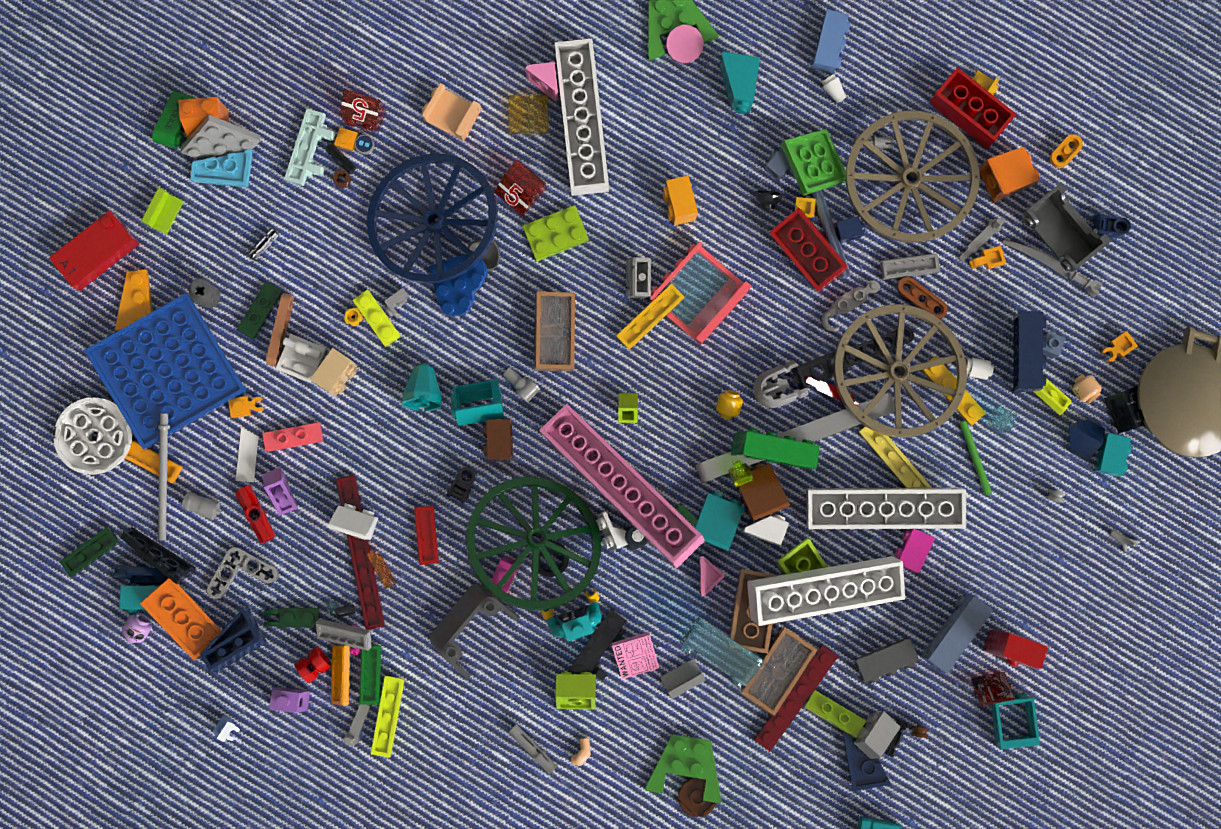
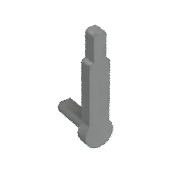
(993, 227)
(352, 736)

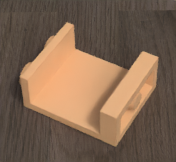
(450, 112)

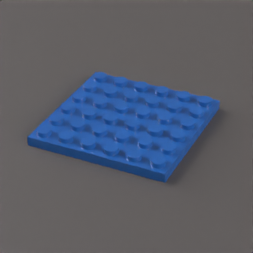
(165, 366)

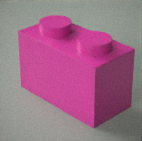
(914, 549)

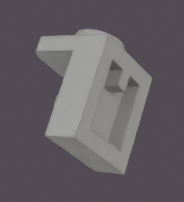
(397, 299)

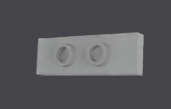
(910, 266)
(343, 634)

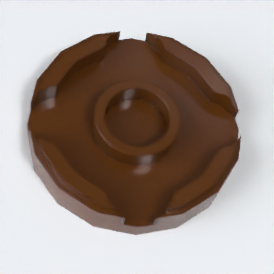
(691, 798)

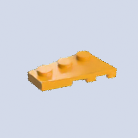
(135, 299)

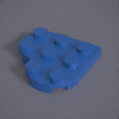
(459, 293)

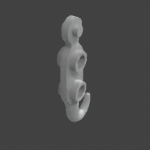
(848, 302)

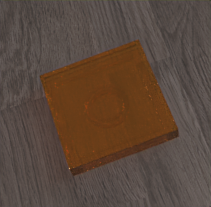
(382, 569)

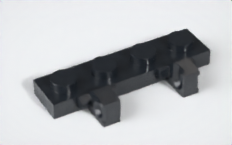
(607, 633)

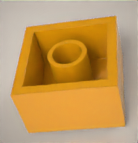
(680, 200)

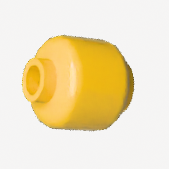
(729, 404)

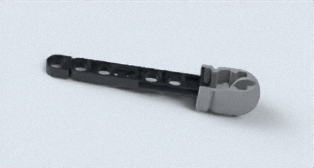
(765, 391)

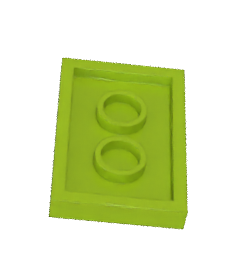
(555, 233)

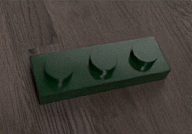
(89, 552)

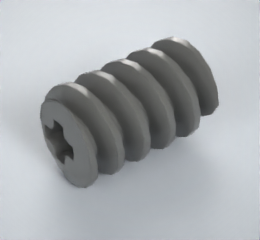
(204, 293)

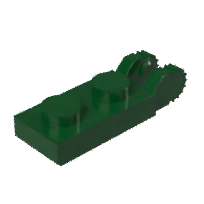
(294, 617)

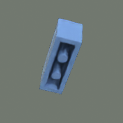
(831, 41)

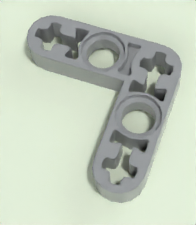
(242, 564)

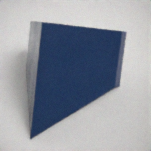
(1085, 438)

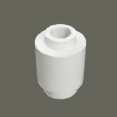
(979, 368)

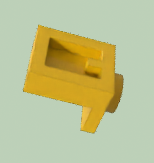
(986, 82)

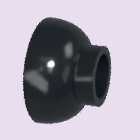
(768, 199)

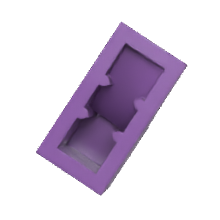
(279, 491)

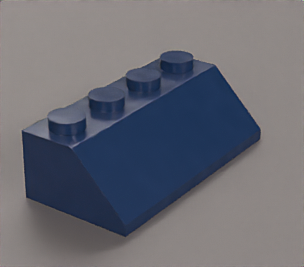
(1028, 351)

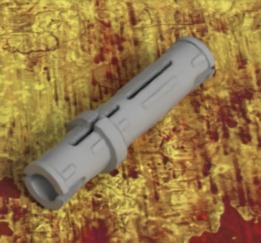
(533, 749)

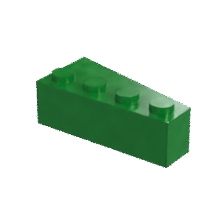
(775, 449)

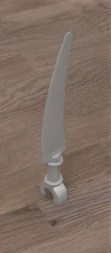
(1054, 263)

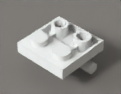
(300, 358)

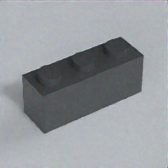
(886, 660)

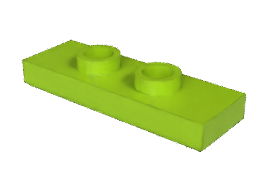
(835, 714)

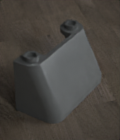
(1064, 229)

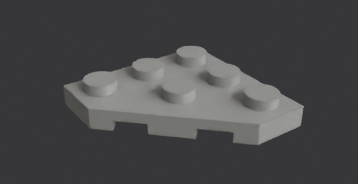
(218, 138)

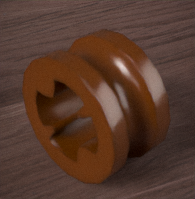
(336, 178)
(919, 731)

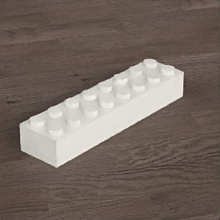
(581, 117)
(886, 508)
(826, 590)

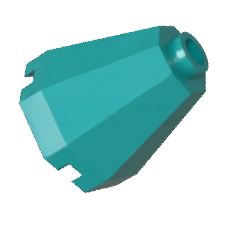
(422, 389)

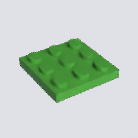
(814, 161)

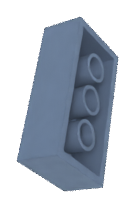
(956, 633)

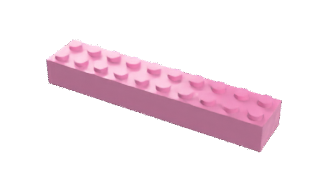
(622, 486)

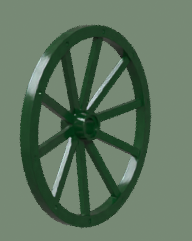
(531, 546)

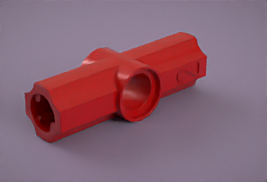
(249, 503)

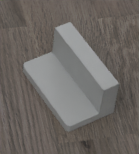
(682, 678)

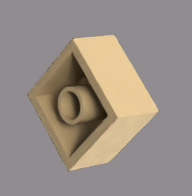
(334, 372)

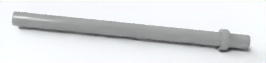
(163, 426)

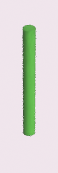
(975, 457)

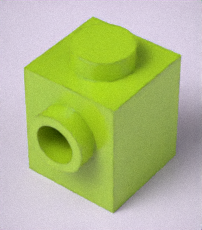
(628, 408)

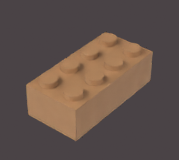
(742, 628)

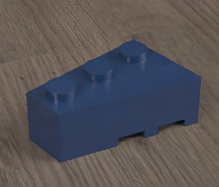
(234, 642)

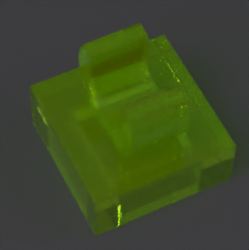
(740, 474)

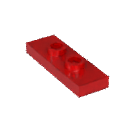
(426, 535)

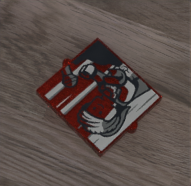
(992, 689)

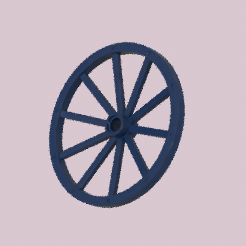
(429, 216)

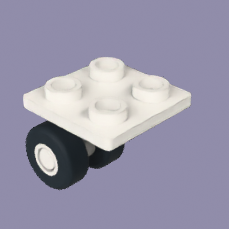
(617, 538)

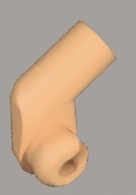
(580, 758)

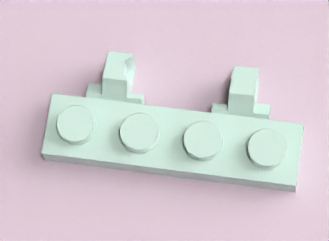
(301, 161)

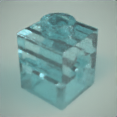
(1001, 419)

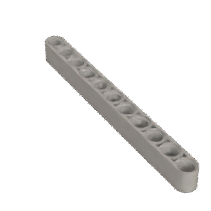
(811, 431)

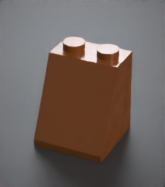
(762, 494)

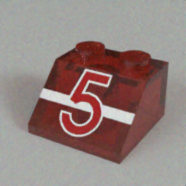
(362, 111)
(520, 188)

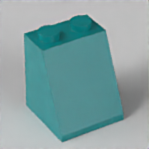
(740, 79)
(719, 520)

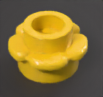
(348, 316)

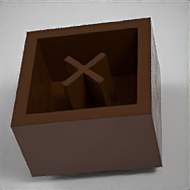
(499, 440)

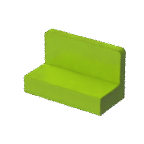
(162, 211)

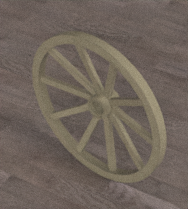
(961, 141)
(937, 325)

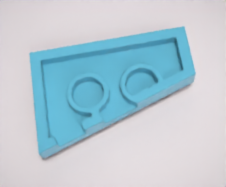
(224, 170)

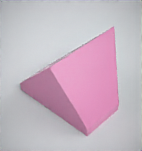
(709, 575)

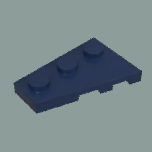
(863, 771)

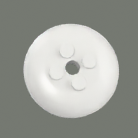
(75, 431)

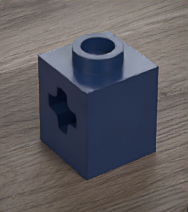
(849, 229)

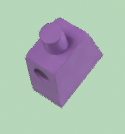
(288, 699)

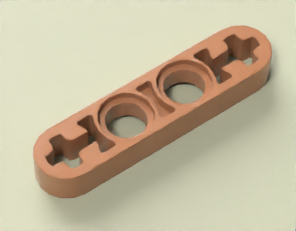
(279, 329)

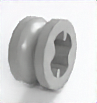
(1055, 496)

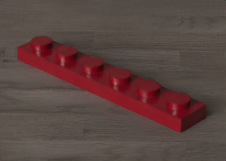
(800, 693)

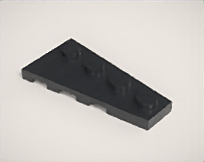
(164, 560)

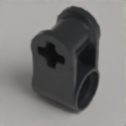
(462, 486)

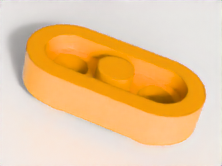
(1065, 152)

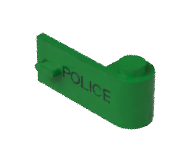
(168, 128)

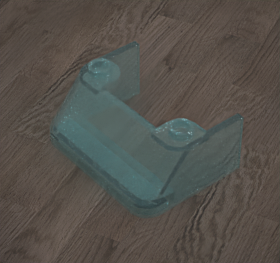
(720, 651)

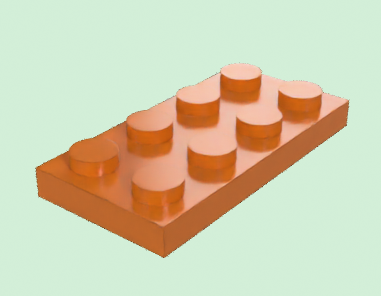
(181, 618)

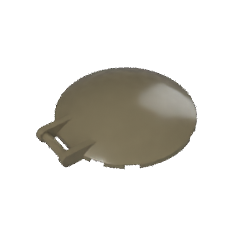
(1183, 396)

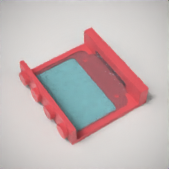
(708, 293)

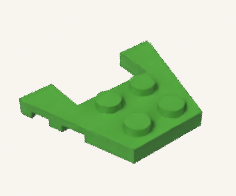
(669, 14)
(687, 758)

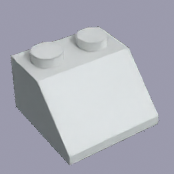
(353, 522)
(770, 529)

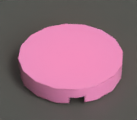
(684, 44)

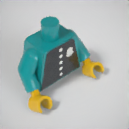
(576, 622)

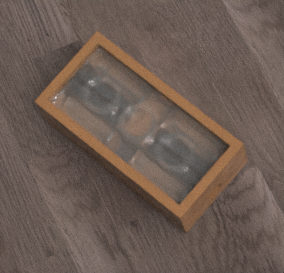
(554, 331)
(782, 668)

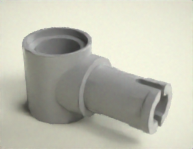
(524, 387)

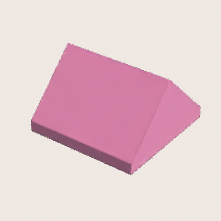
(544, 78)

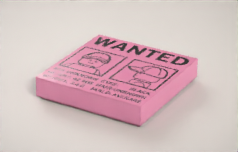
(635, 655)

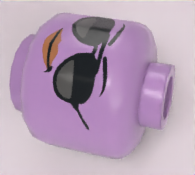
(136, 628)

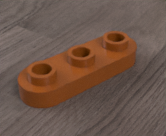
(916, 290)

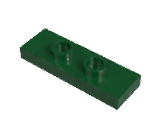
(259, 310)

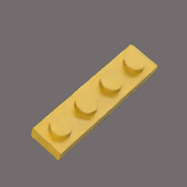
(650, 316)
(968, 407)

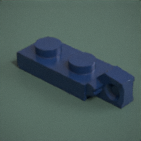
(139, 574)

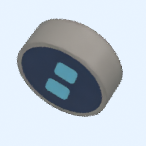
(364, 144)

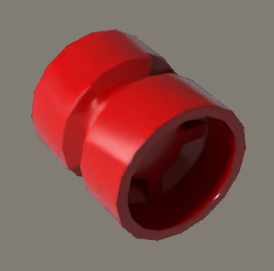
(319, 662)

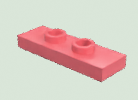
(292, 437)

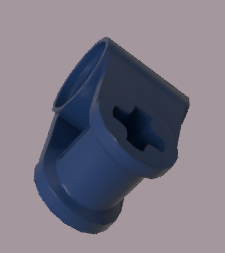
(1107, 225)

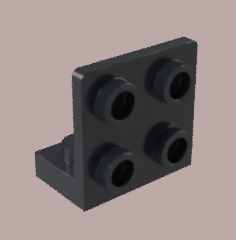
(1125, 410)

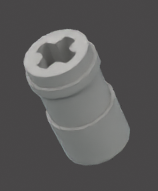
(203, 506)

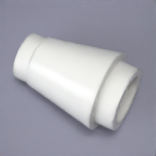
(834, 88)

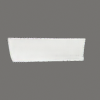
(247, 456)

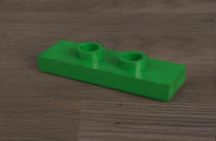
(370, 676)

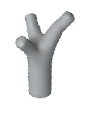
(1123, 540)

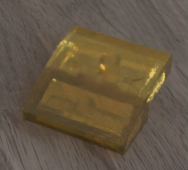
(528, 114)

